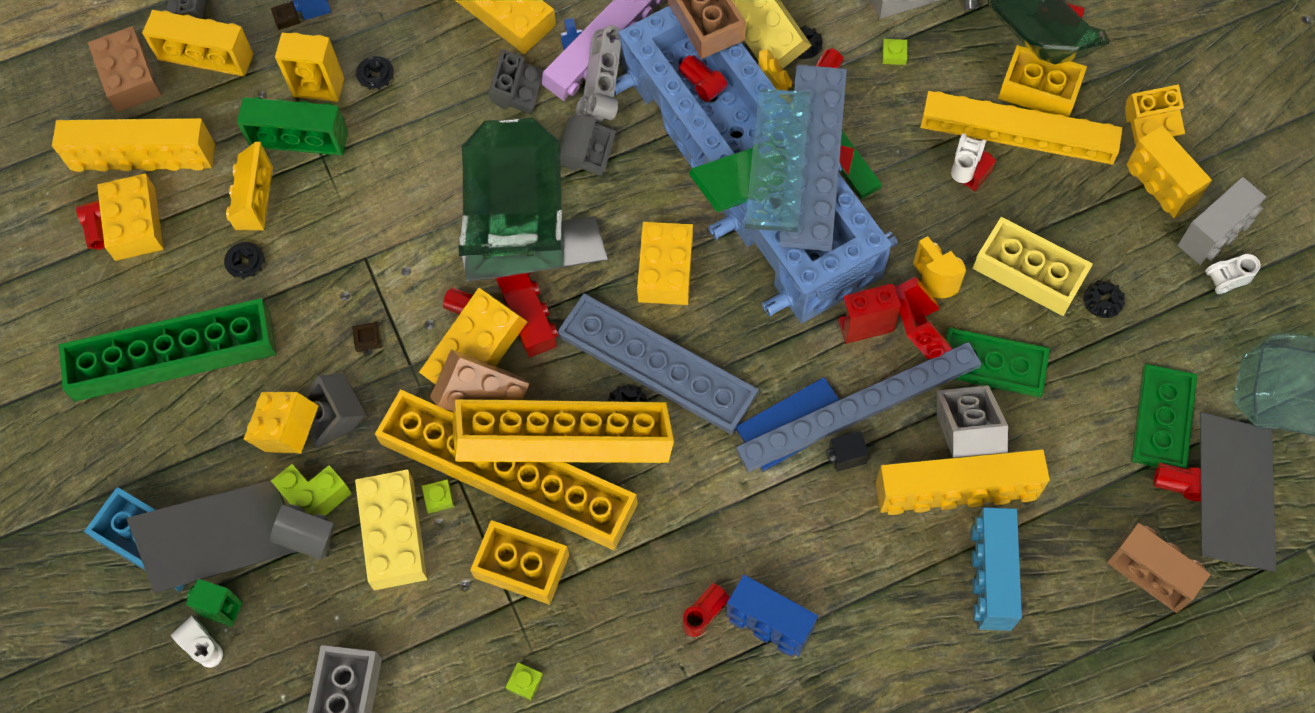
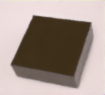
(285, 15)
(366, 337)

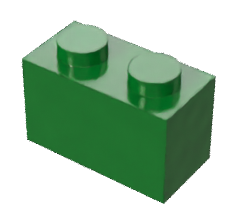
(214, 602)

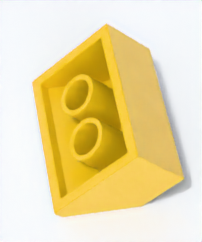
(250, 189)

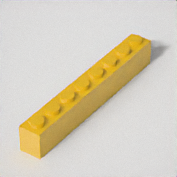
(1021, 127)

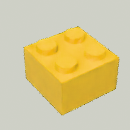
(281, 422)

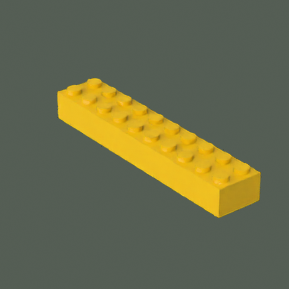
(542, 488)

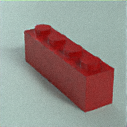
(522, 298)

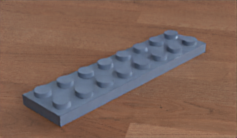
(821, 157)
(658, 363)

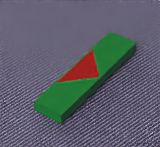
(856, 170)

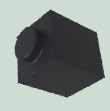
(847, 451)

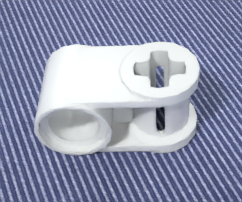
(967, 154)
(1230, 275)
(196, 640)

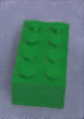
(293, 125)

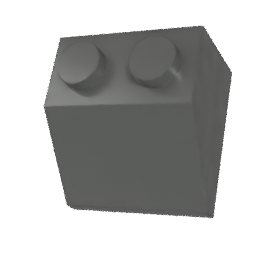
(337, 408)

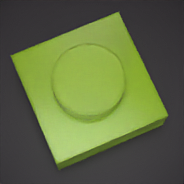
(894, 51)
(438, 496)
(524, 681)

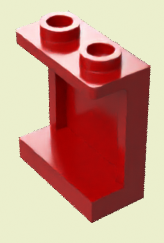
(915, 306)
(870, 313)

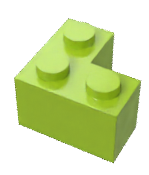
(317, 495)

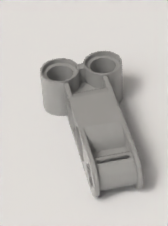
(597, 101)

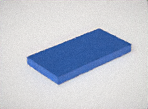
(788, 410)

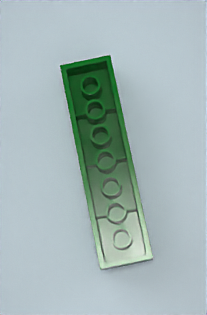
(166, 350)

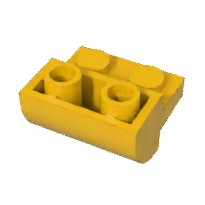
(1154, 109)
(939, 272)

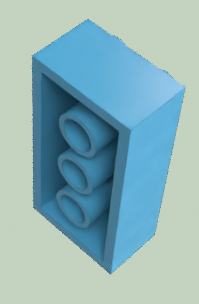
(112, 529)
(996, 569)

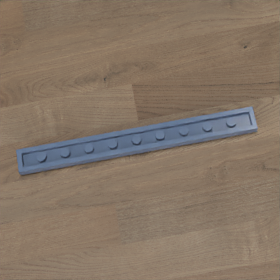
(857, 407)

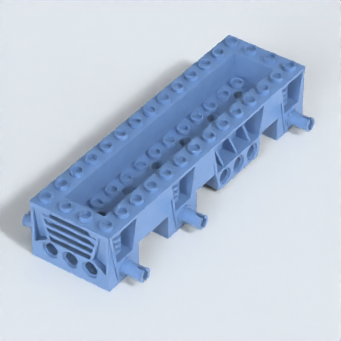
(701, 130)

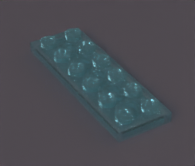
(778, 161)

